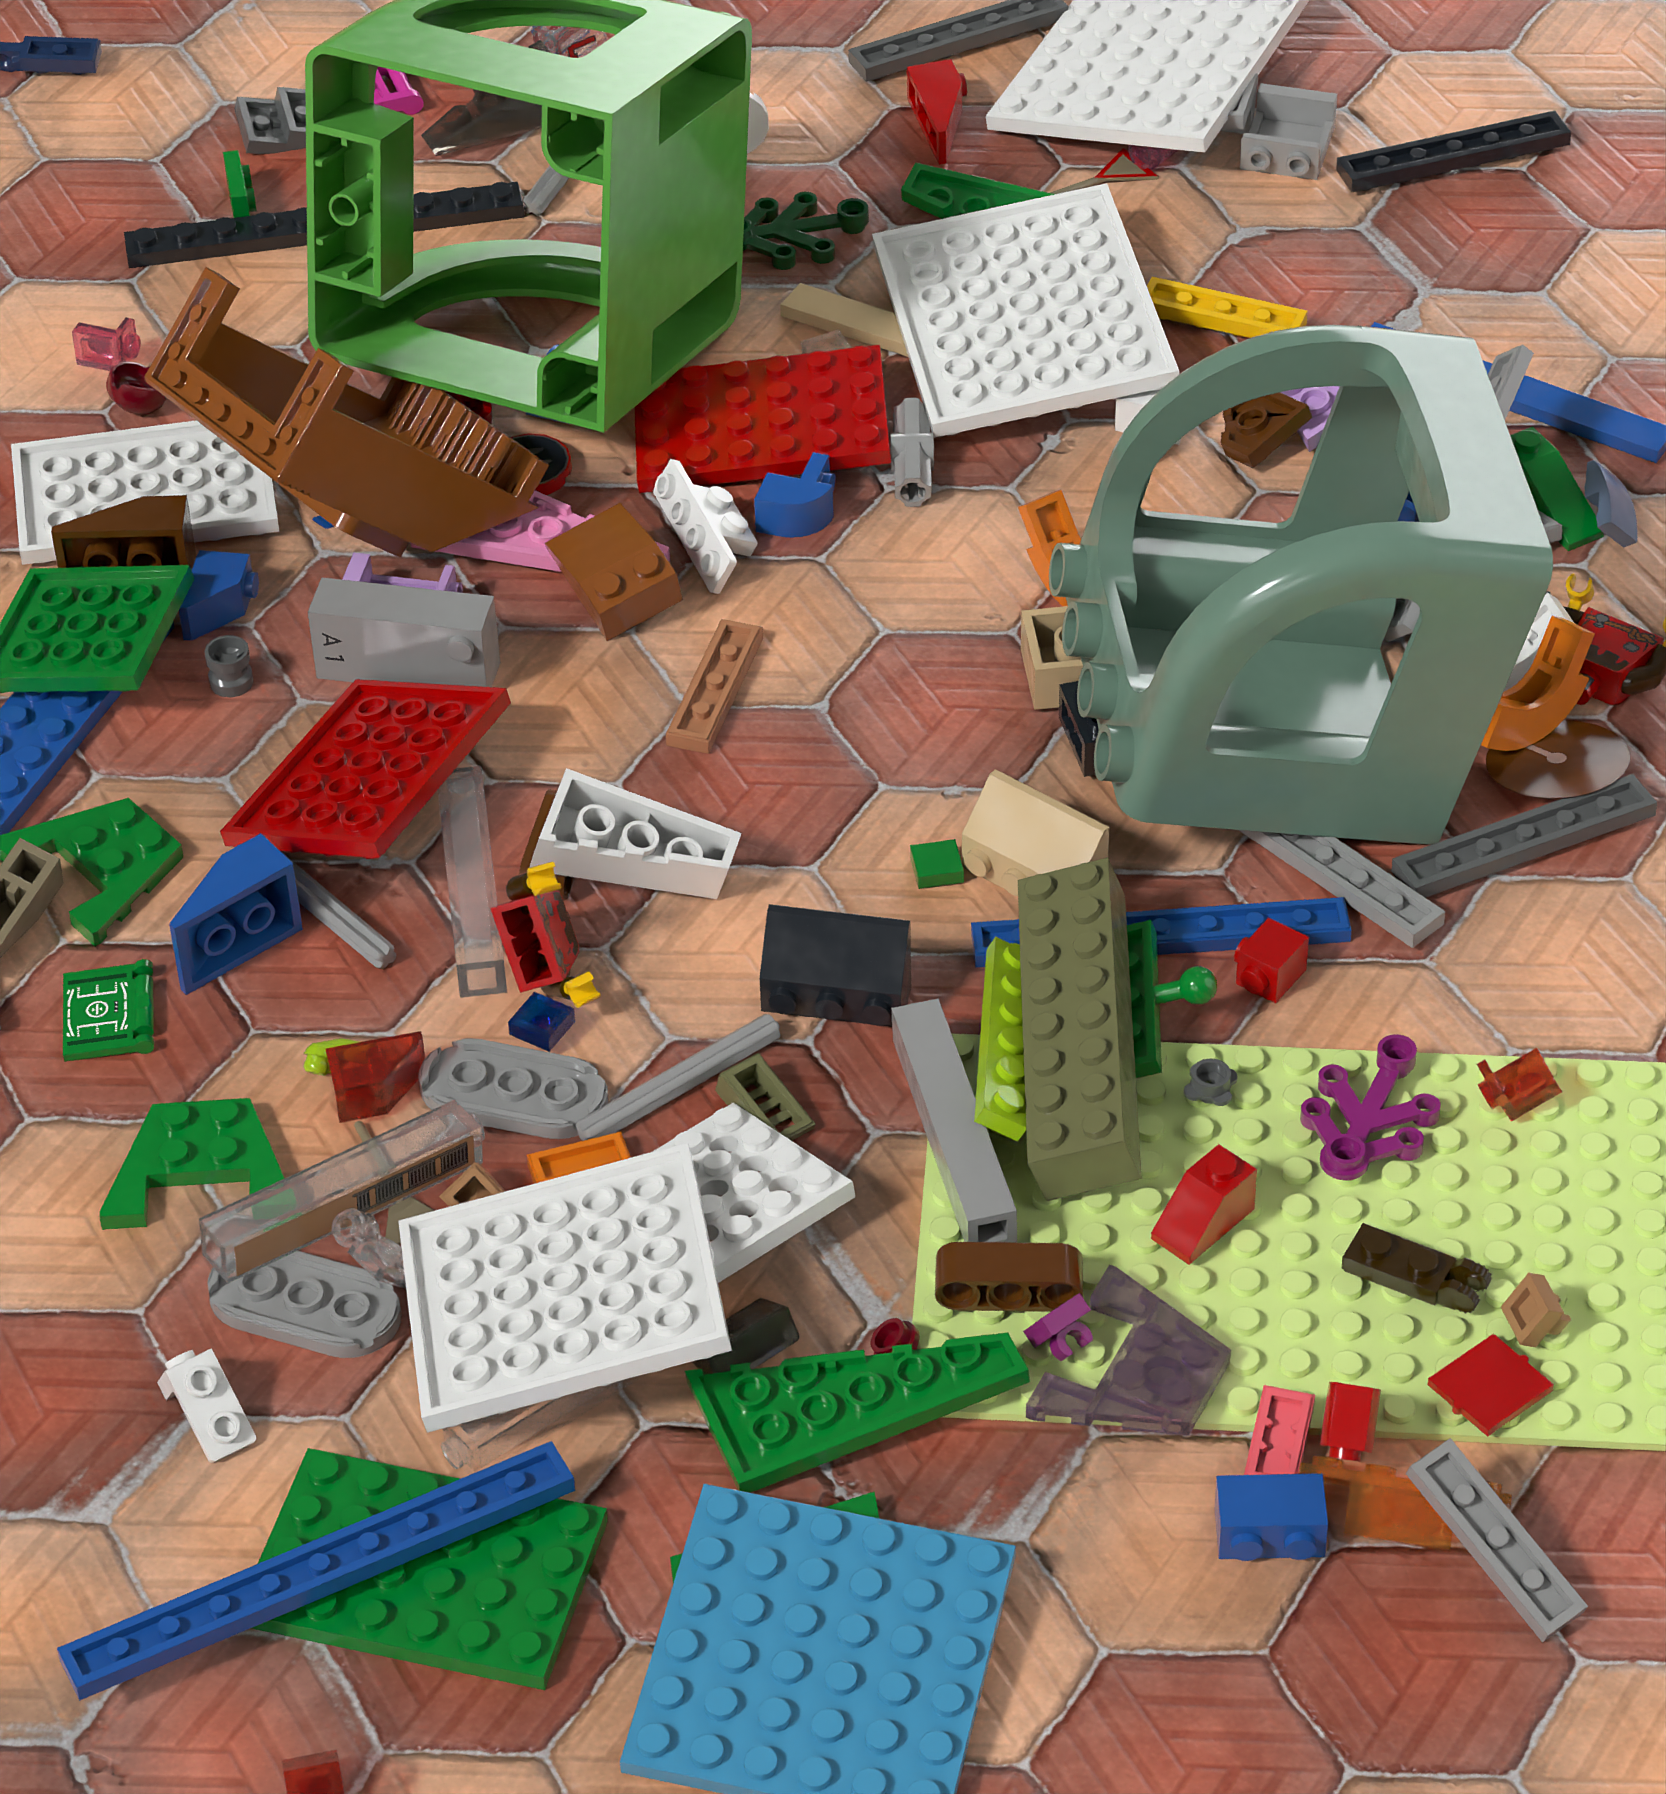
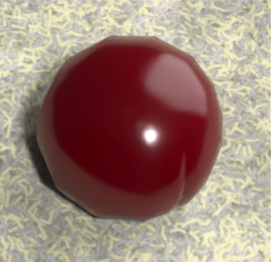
(130, 390)

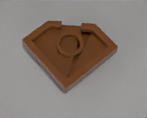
(1261, 426)

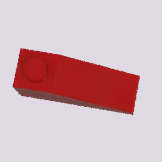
(936, 100)

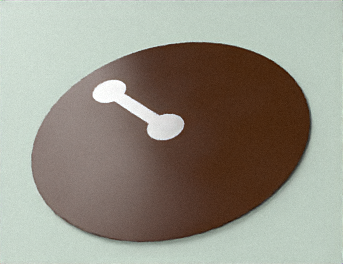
(1564, 764)

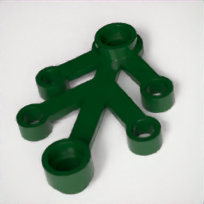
(851, 216)

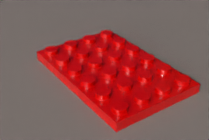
(765, 417)
(367, 767)

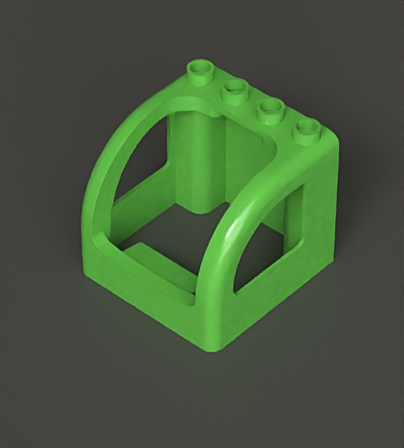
(644, 115)

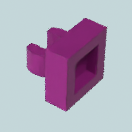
(1058, 1325)

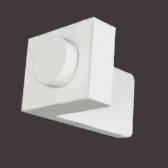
(207, 1403)

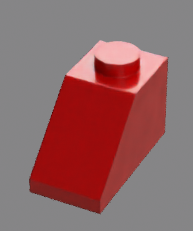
(1206, 1204)

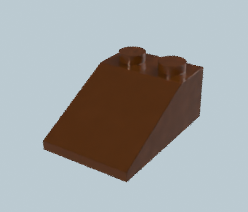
(128, 534)

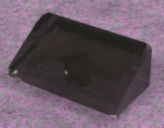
(754, 1336)

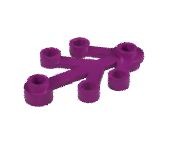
(1347, 1154)

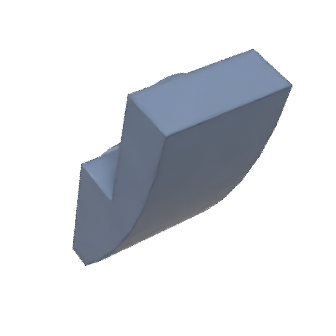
(1615, 507)

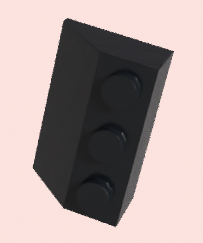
(834, 965)

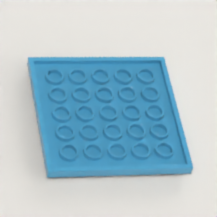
(817, 1653)

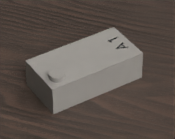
(403, 634)

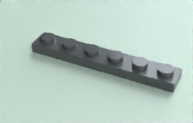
(953, 36)
(1524, 837)

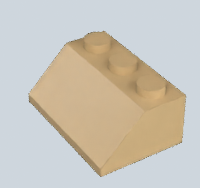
(1026, 834)

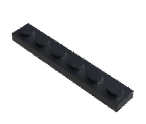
(1453, 151)

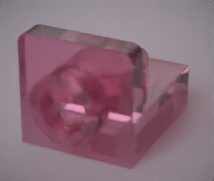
(105, 347)

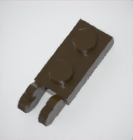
(1415, 1269)

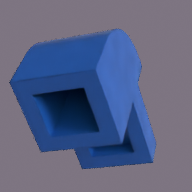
(796, 505)

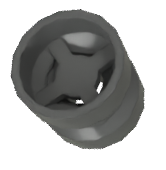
(229, 666)

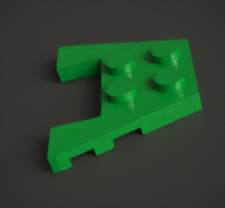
(114, 850)
(190, 1147)

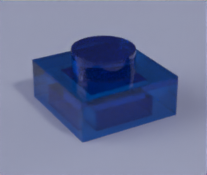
(541, 1021)

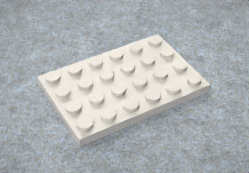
(96, 471)

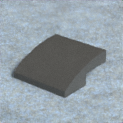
(273, 124)

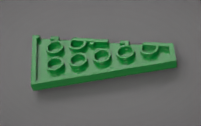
(833, 1404)

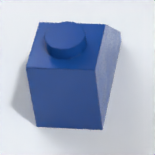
(218, 593)

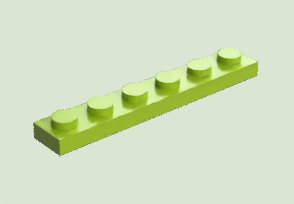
(1000, 1074)

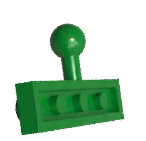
(1195, 985)

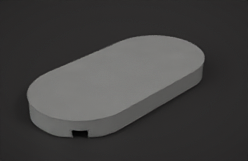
(513, 1086)
(310, 1305)

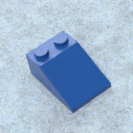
(235, 913)

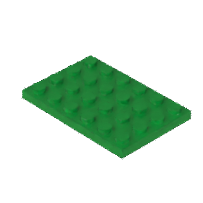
(471, 1607)

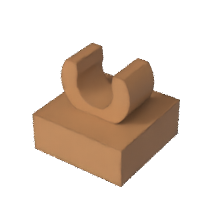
(1534, 1311)

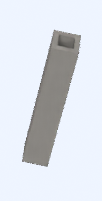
(947, 1114)

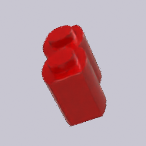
(1350, 1420)

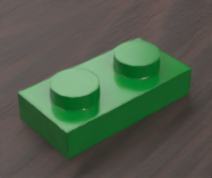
(239, 185)

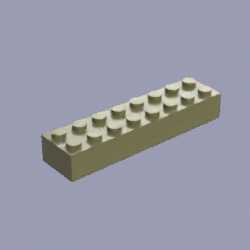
(1077, 1031)

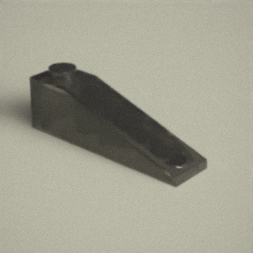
(483, 120)

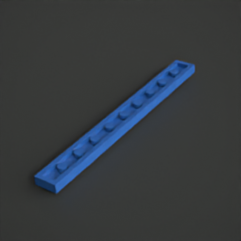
(314, 1570)

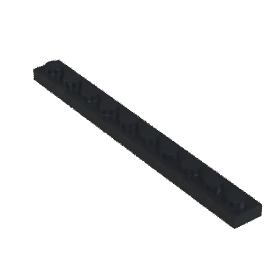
(289, 228)

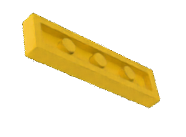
(1221, 310)

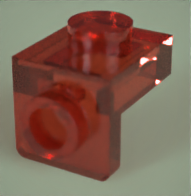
(1519, 1084)

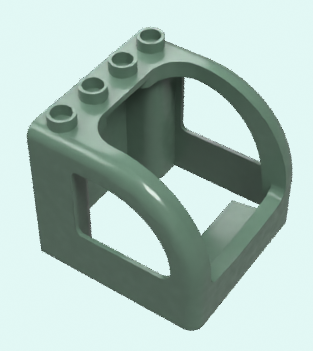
(1267, 660)

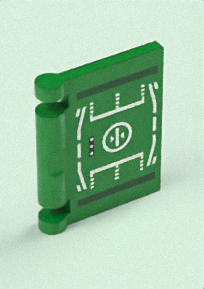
(108, 1010)

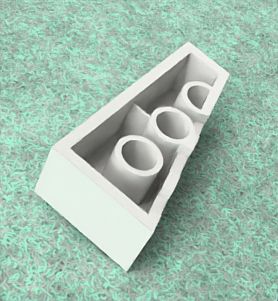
(632, 840)

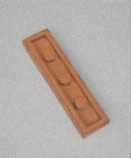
(714, 686)

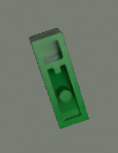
(1555, 489)

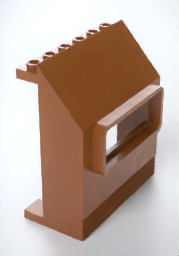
(369, 465)

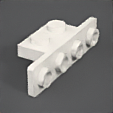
(705, 524)

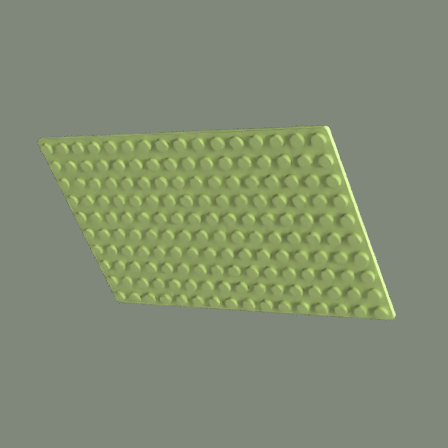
(1550, 1194)

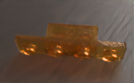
(1388, 1505)

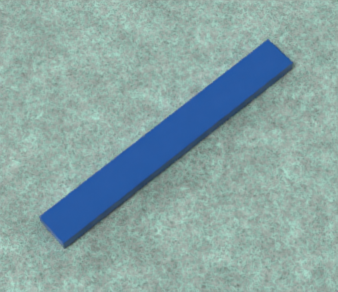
(1587, 417)
(1207, 927)

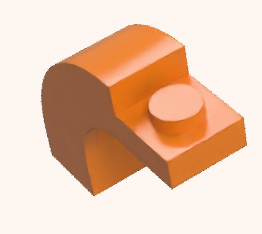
(1047, 524)
(1545, 692)

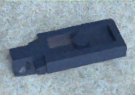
(51, 55)

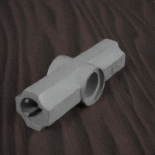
(912, 452)

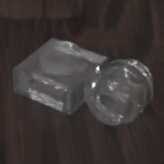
(360, 1233)

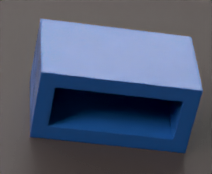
(1270, 1516)

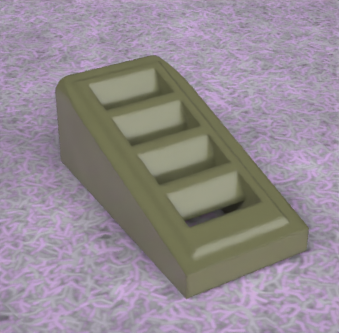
(756, 1071)

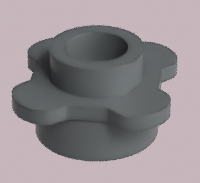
(1211, 1082)

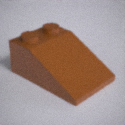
(616, 570)

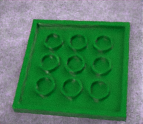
(88, 627)

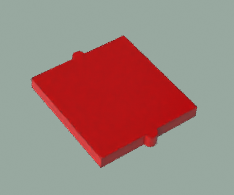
(1490, 1384)

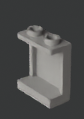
(1289, 132)

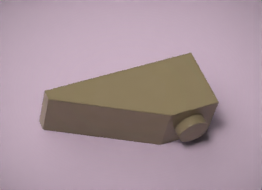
(26, 888)

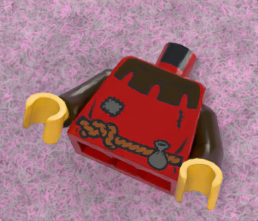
(1620, 657)
(541, 937)

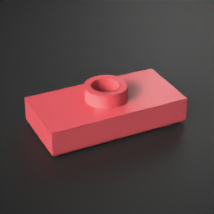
(1280, 1432)

